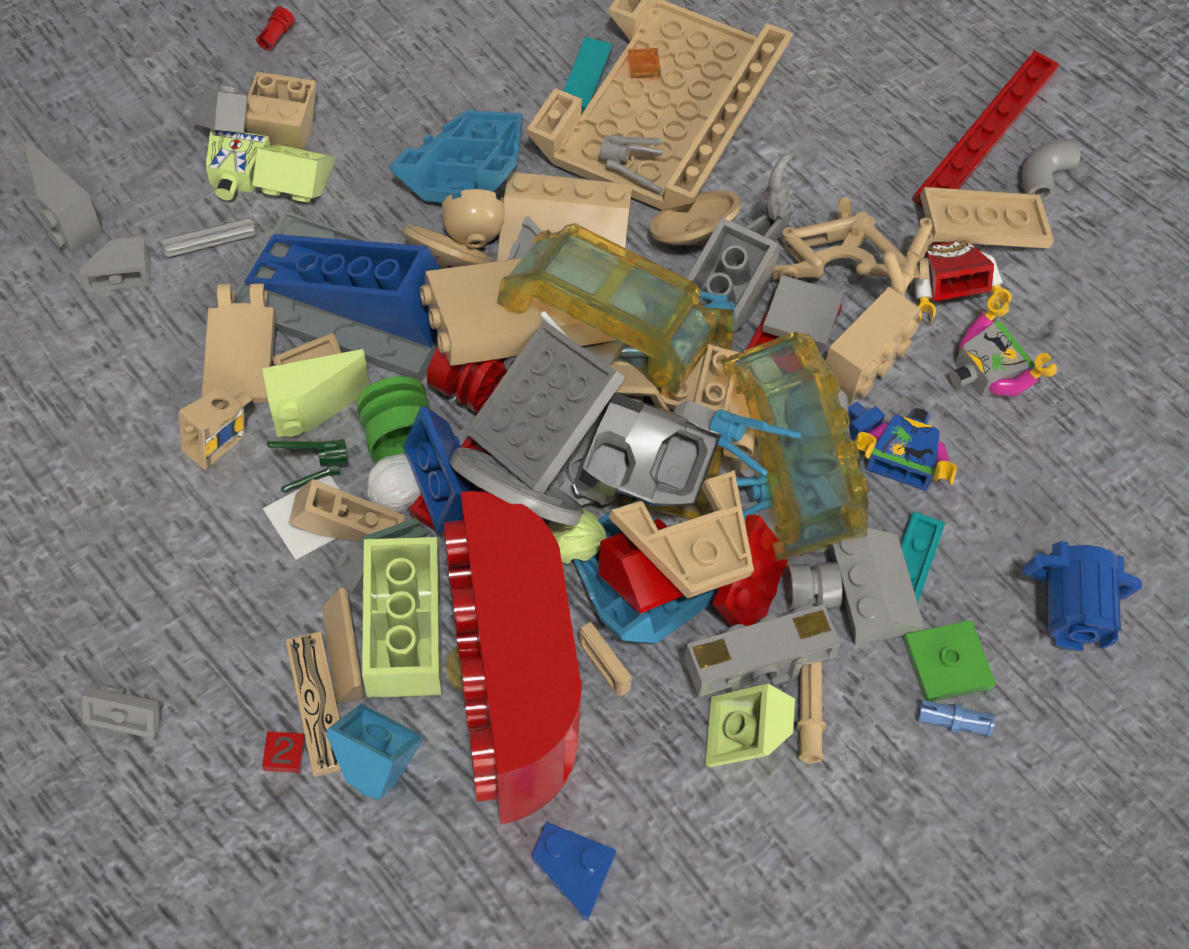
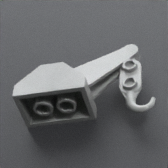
(742, 258)

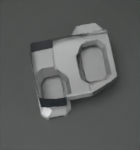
(647, 453)

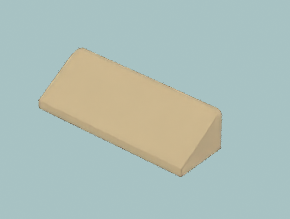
(342, 648)

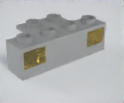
(770, 646)

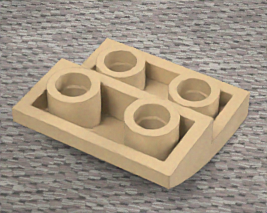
(706, 383)

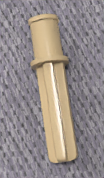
(811, 721)

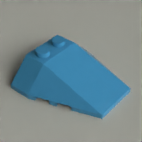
(469, 154)
(622, 617)

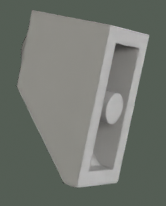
(221, 109)
(118, 265)

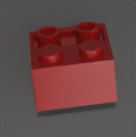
(634, 573)

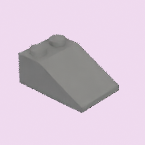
(63, 203)

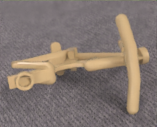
(853, 231)

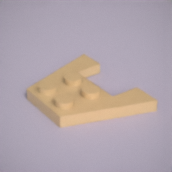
(699, 551)

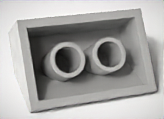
(876, 587)

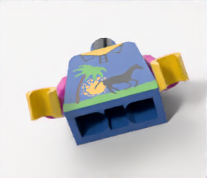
(907, 451)

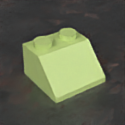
(292, 171)

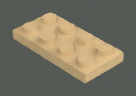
(987, 217)

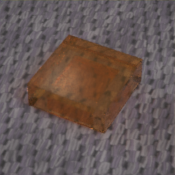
(644, 63)

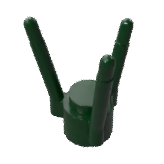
(330, 453)

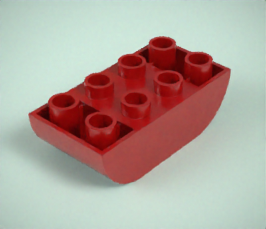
(514, 653)

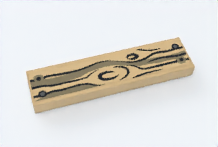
(315, 699)

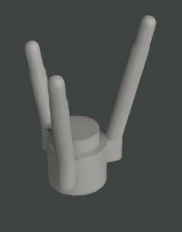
(618, 148)

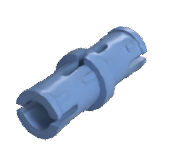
(956, 718)

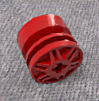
(469, 381)

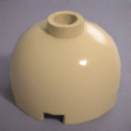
(473, 217)

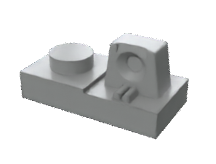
(120, 712)

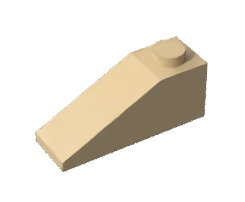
(339, 514)

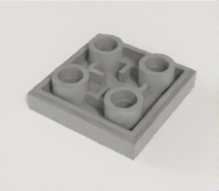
(803, 309)

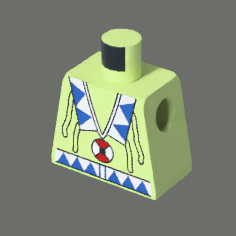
(232, 161)

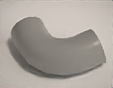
(1044, 161)

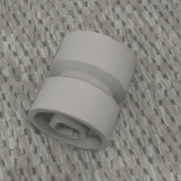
(813, 585)

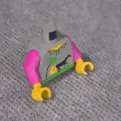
(994, 359)

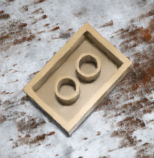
(873, 343)

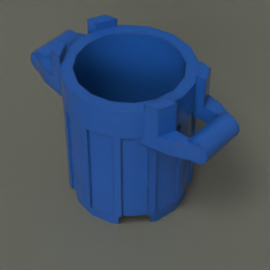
(1082, 593)

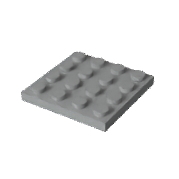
(544, 406)

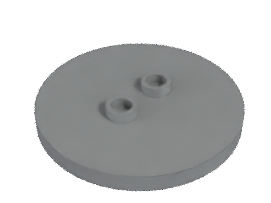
(500, 481)

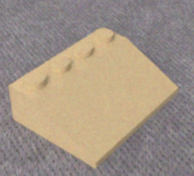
(563, 201)

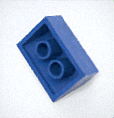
(429, 453)

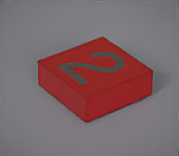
(283, 752)

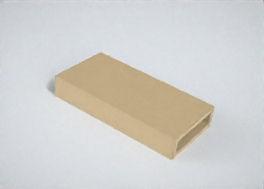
(479, 329)

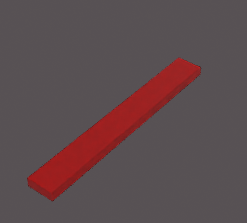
(991, 125)

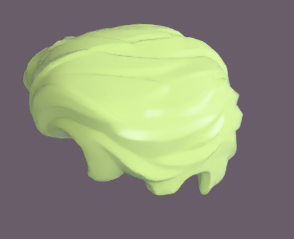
(580, 540)

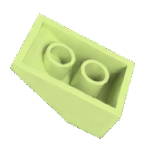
(313, 390)

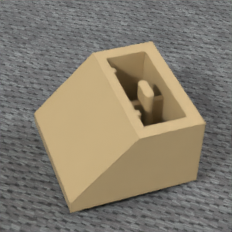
(281, 109)

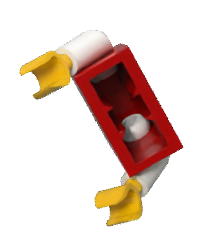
(955, 272)

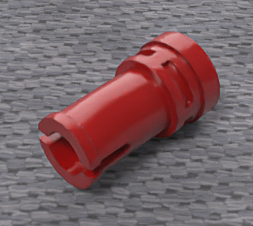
(278, 23)

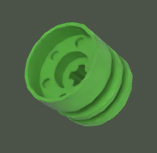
(388, 413)

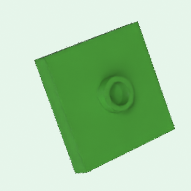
(949, 661)

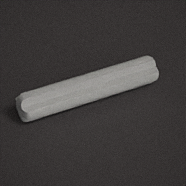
(208, 237)

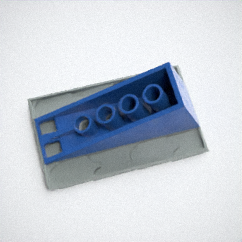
(347, 287)

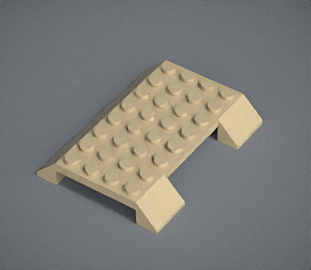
(694, 105)

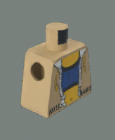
(212, 425)

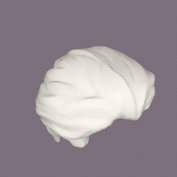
(393, 483)

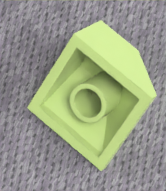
(748, 724)

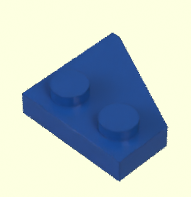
(574, 865)

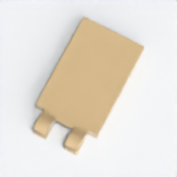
(239, 343)

